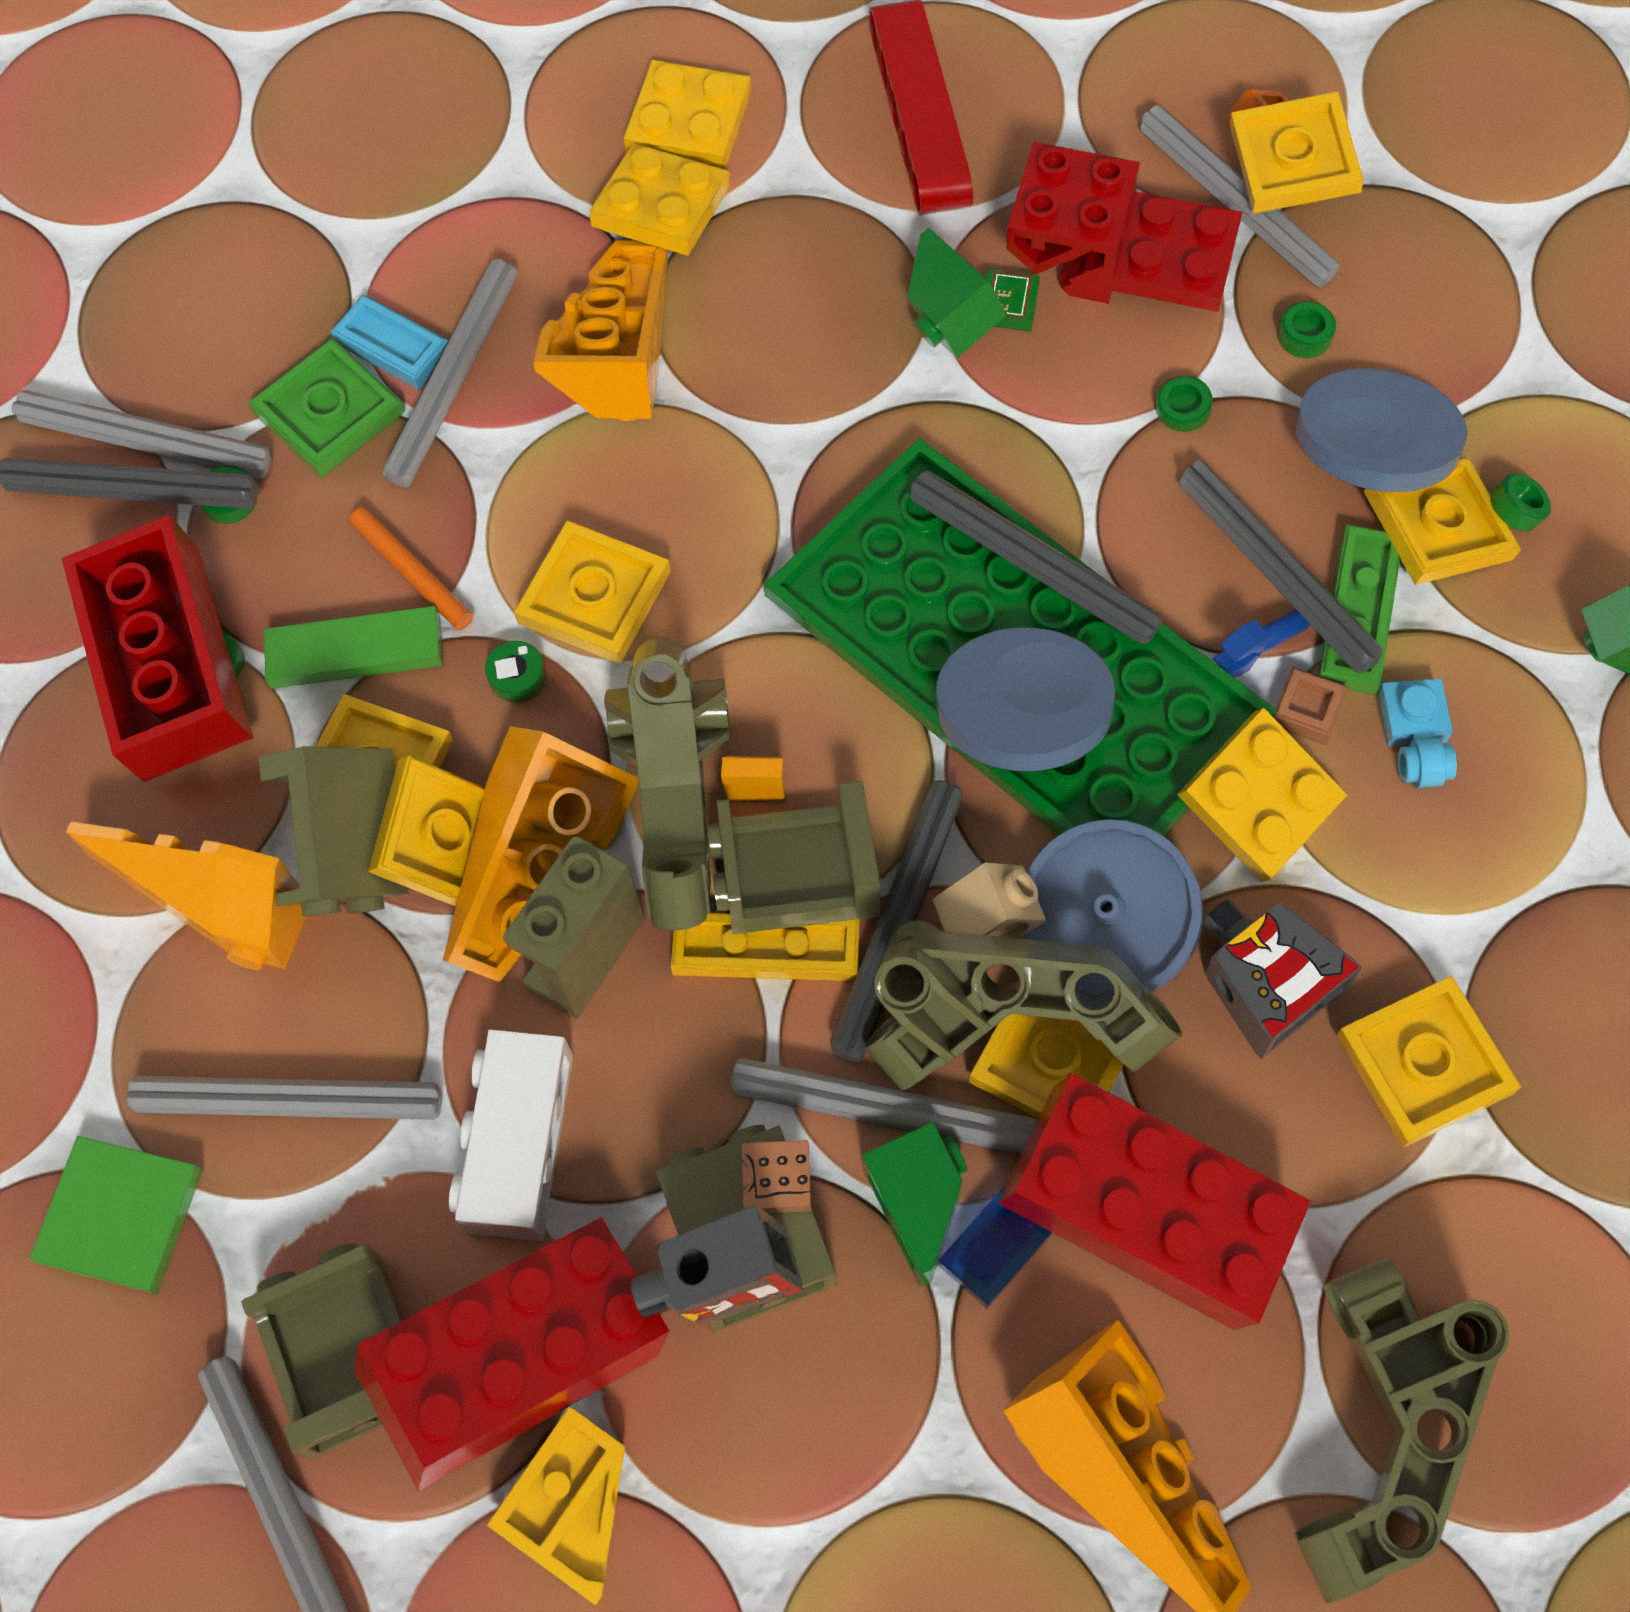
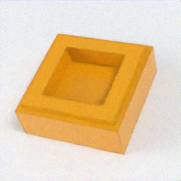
(753, 778)

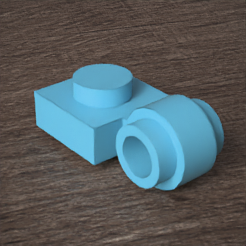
(1419, 717)

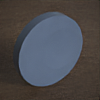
(1380, 430)
(1025, 699)
(1121, 892)

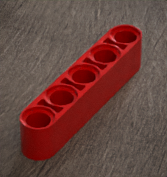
(920, 107)

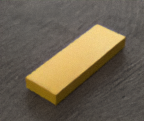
(794, 953)

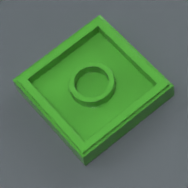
(326, 407)
(116, 1215)

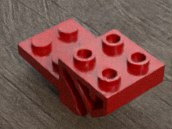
(1113, 238)

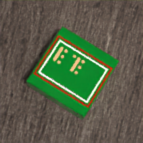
(1018, 297)

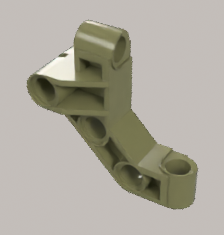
(667, 735)
(946, 1000)
(1412, 1370)

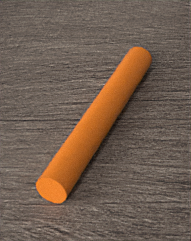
(411, 568)

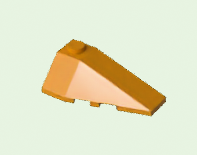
(610, 335)
(528, 813)
(215, 891)
(1108, 1447)

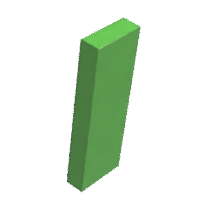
(1366, 589)
(352, 647)

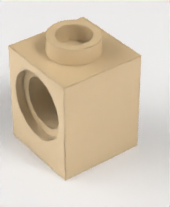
(991, 902)

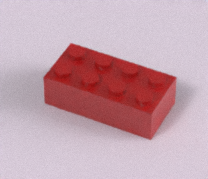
(156, 649)
(1155, 1203)
(507, 1352)

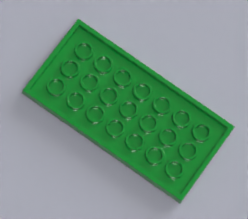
(908, 590)

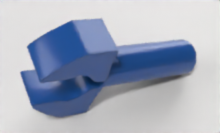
(1252, 640)

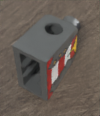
(1274, 972)
(745, 1263)

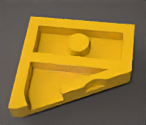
(567, 1504)

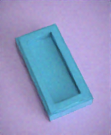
(390, 341)

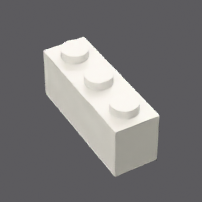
(512, 1135)

